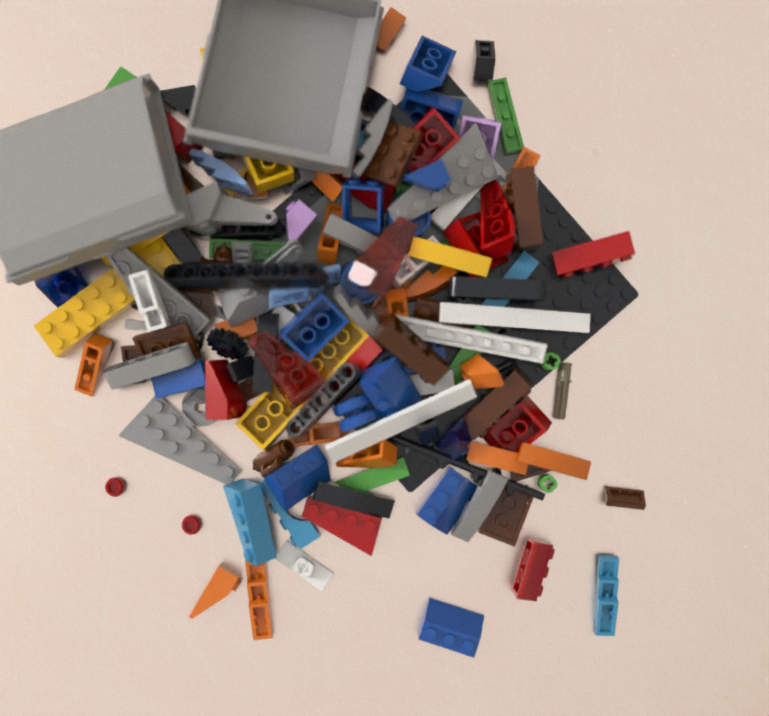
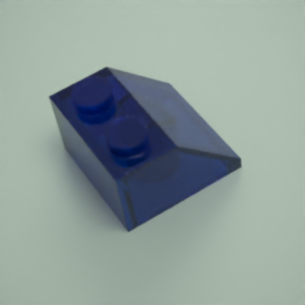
(62, 285)

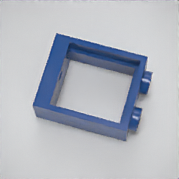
(367, 224)

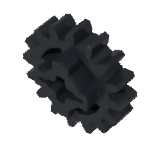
(227, 344)

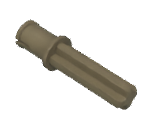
(562, 390)

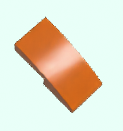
(389, 27)

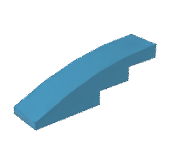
(519, 270)
(606, 595)

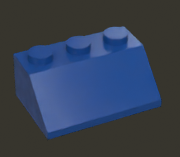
(427, 65)
(417, 104)
(314, 326)
(389, 387)
(298, 477)
(446, 500)
(451, 627)

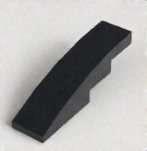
(261, 379)
(353, 499)

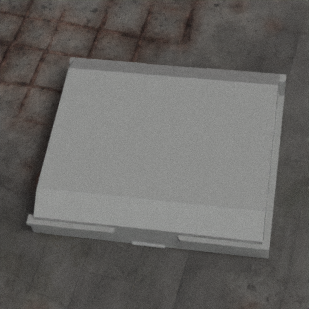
(286, 81)
(88, 181)

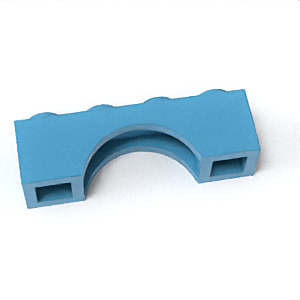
(301, 530)

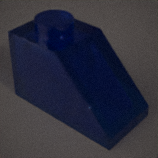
(455, 440)

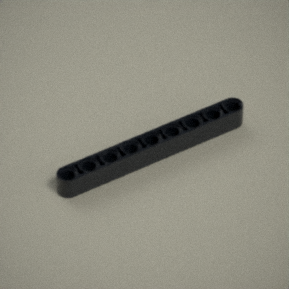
(247, 275)

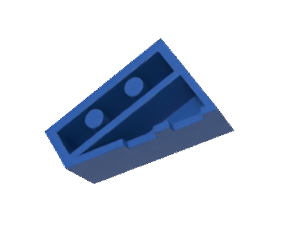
(180, 380)

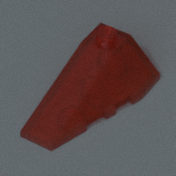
(381, 261)
(290, 373)

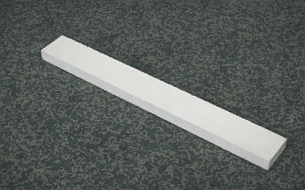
(514, 317)
(476, 339)
(401, 421)

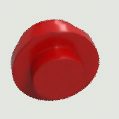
(115, 486)
(191, 524)

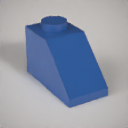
(429, 177)

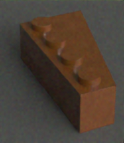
(524, 208)
(411, 349)
(497, 402)

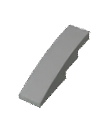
(374, 132)
(348, 234)
(364, 319)
(479, 507)

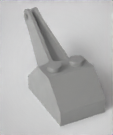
(213, 207)
(246, 304)

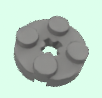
(189, 407)

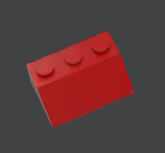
(466, 235)
(532, 569)

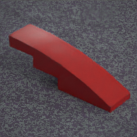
(364, 357)

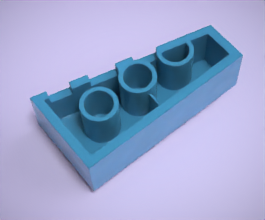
(251, 520)

